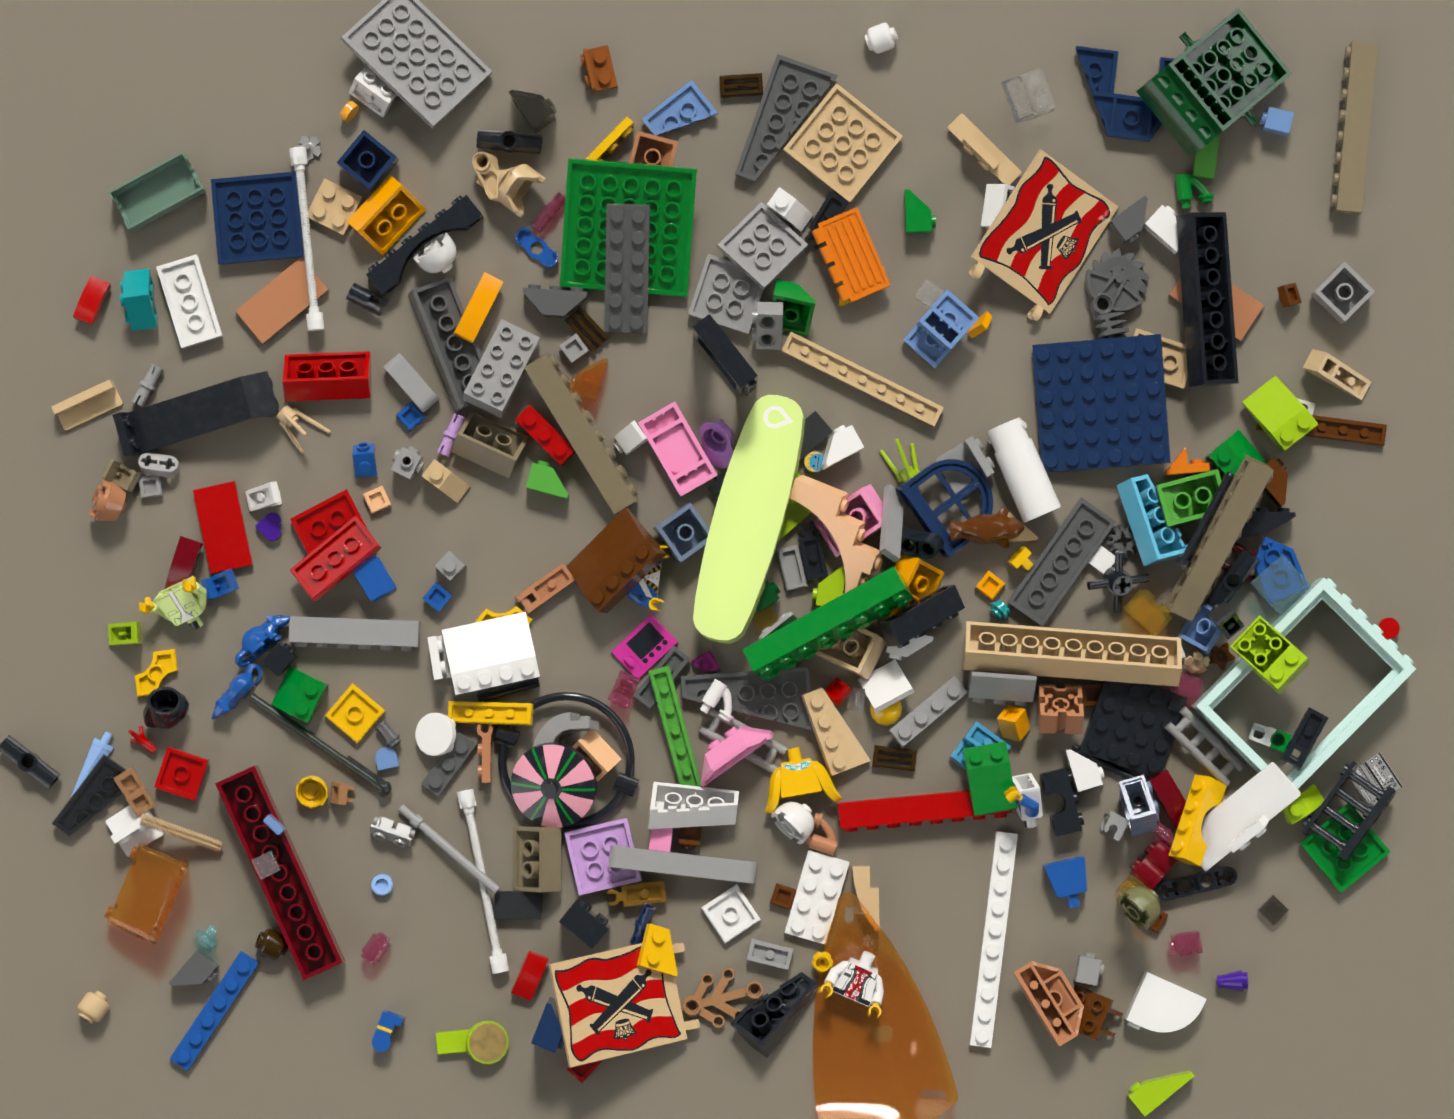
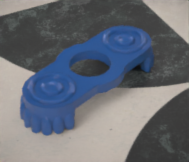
(526, 238)

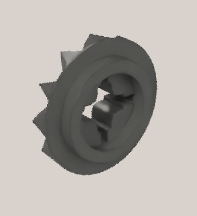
(1115, 534)

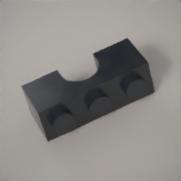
(1068, 819)

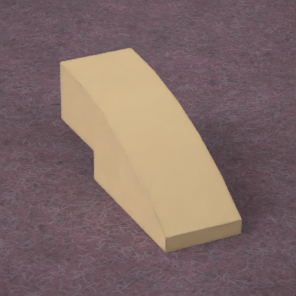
(867, 895)

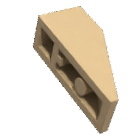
(1336, 373)

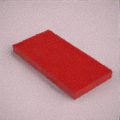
(222, 527)
(335, 558)

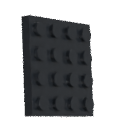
(1131, 725)

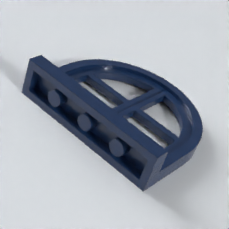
(927, 516)

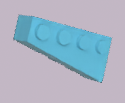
(1147, 521)

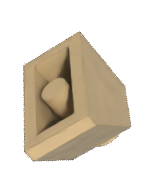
(446, 481)

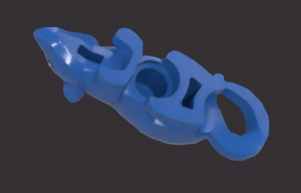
(256, 639)
(237, 689)

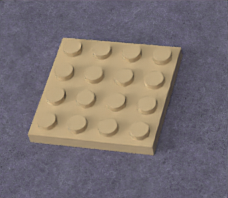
(843, 143)

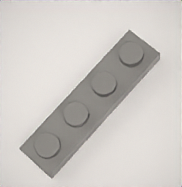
(928, 711)

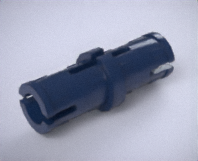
(640, 925)

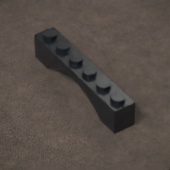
(457, 218)

